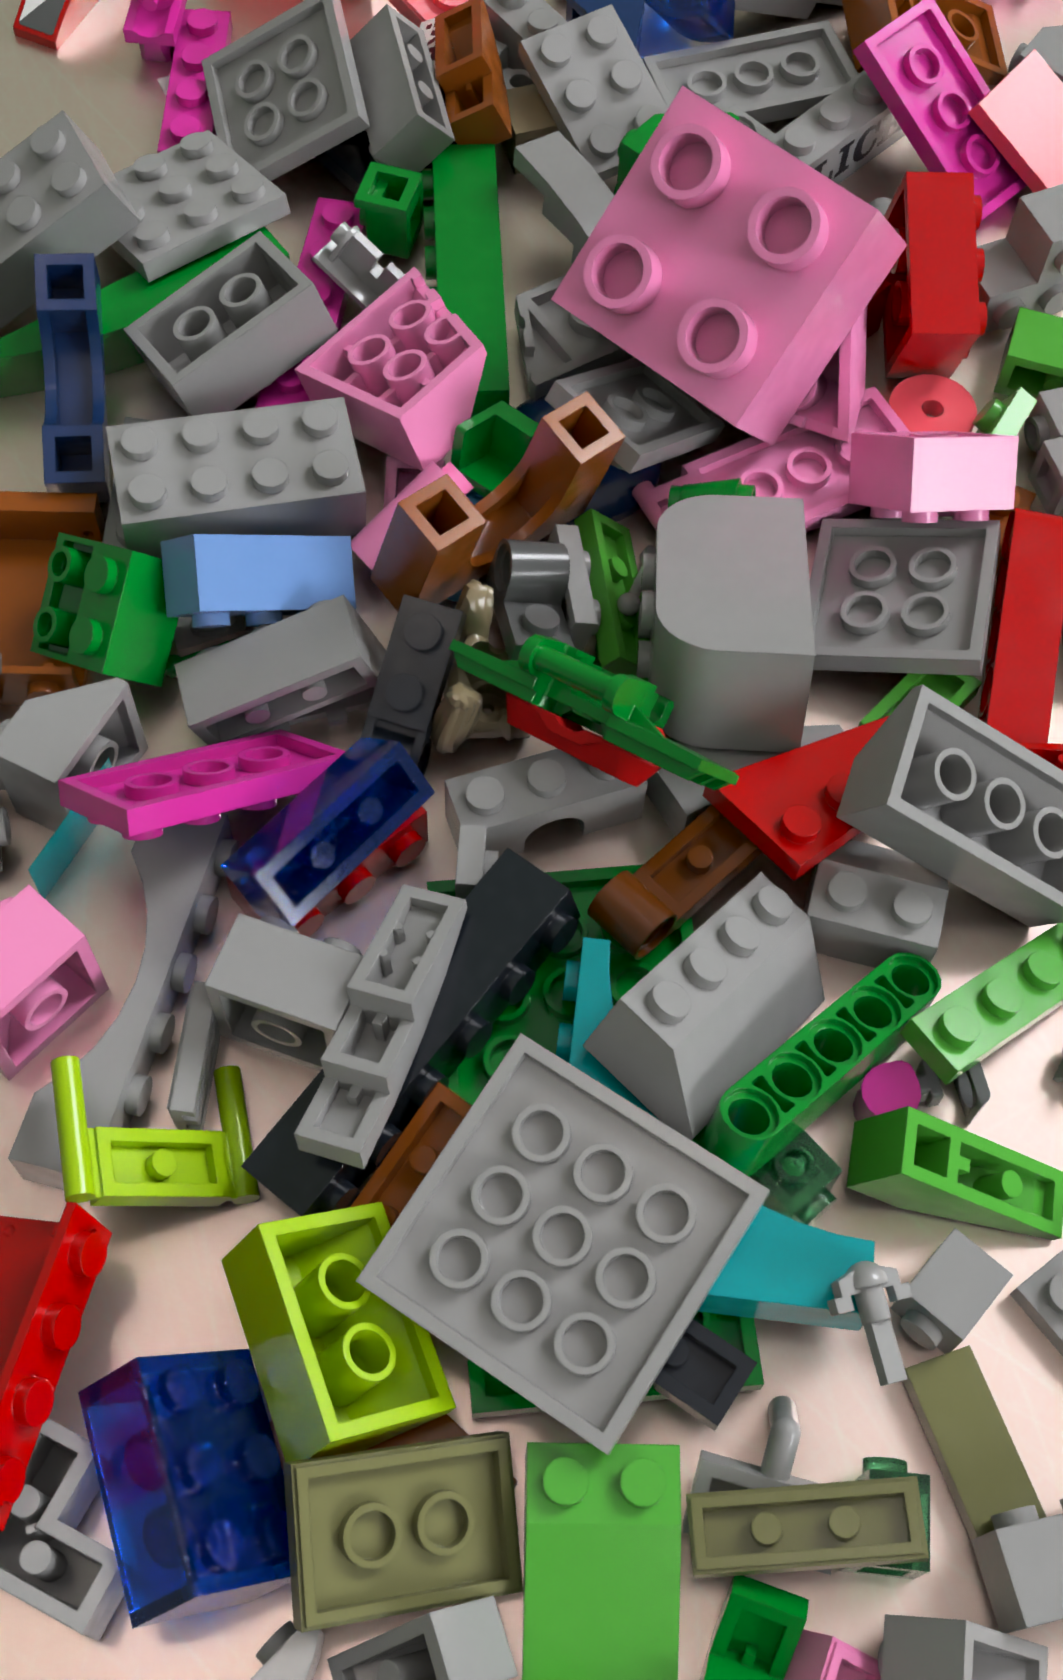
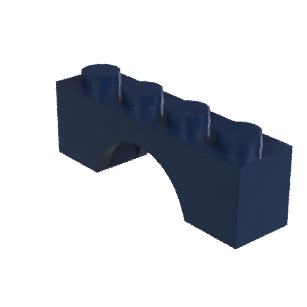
(73, 374)

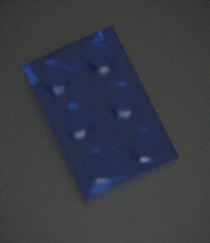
(189, 1483)

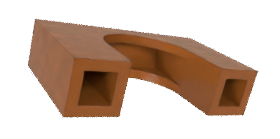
(446, 541)

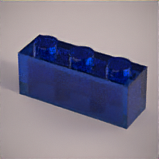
(328, 829)

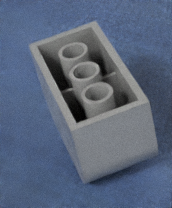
(730, 621)

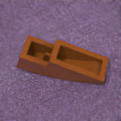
(471, 75)

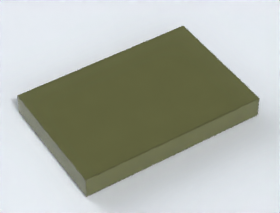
(401, 1529)

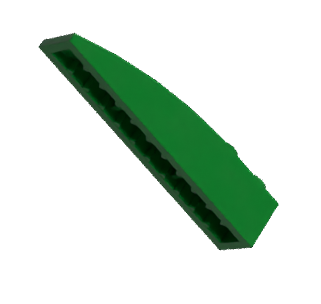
(121, 305)

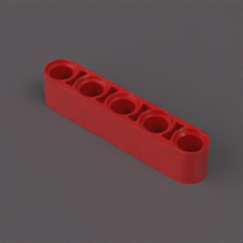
(1025, 628)

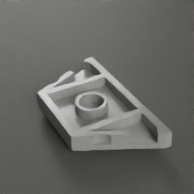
(557, 342)

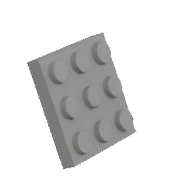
(287, 89)
(193, 203)
(903, 595)

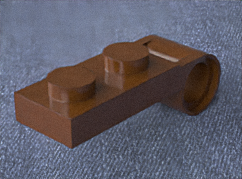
(673, 884)

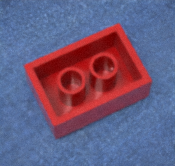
(934, 288)

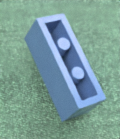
(253, 576)

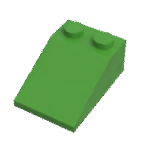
(601, 1562)

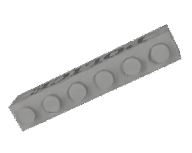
(842, 130)

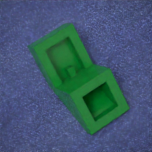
(755, 1632)

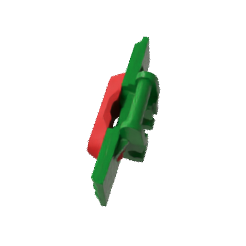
(560, 690)

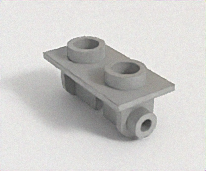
(352, 264)

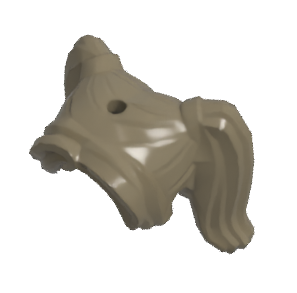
(465, 695)

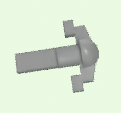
(866, 1283)

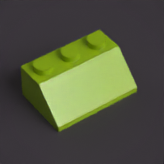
(328, 1351)

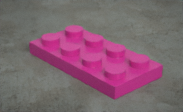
(930, 91)
(197, 783)

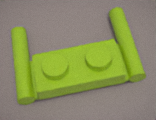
(153, 1164)

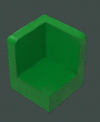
(491, 445)

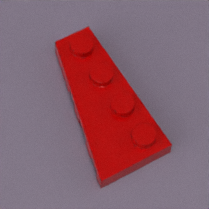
(794, 798)

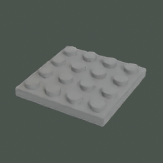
(564, 1241)

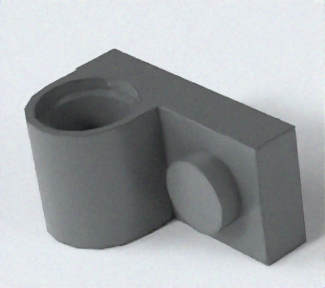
(529, 591)

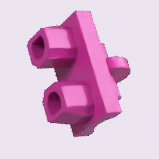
(154, 26)

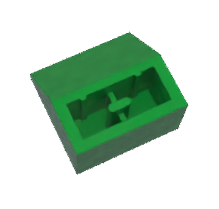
(105, 611)

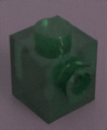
(800, 1180)

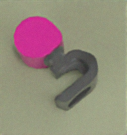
(897, 1086)

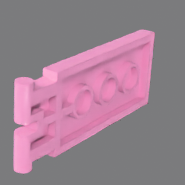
(796, 466)

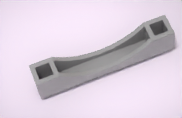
(179, 887)

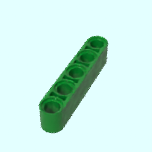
(819, 1063)

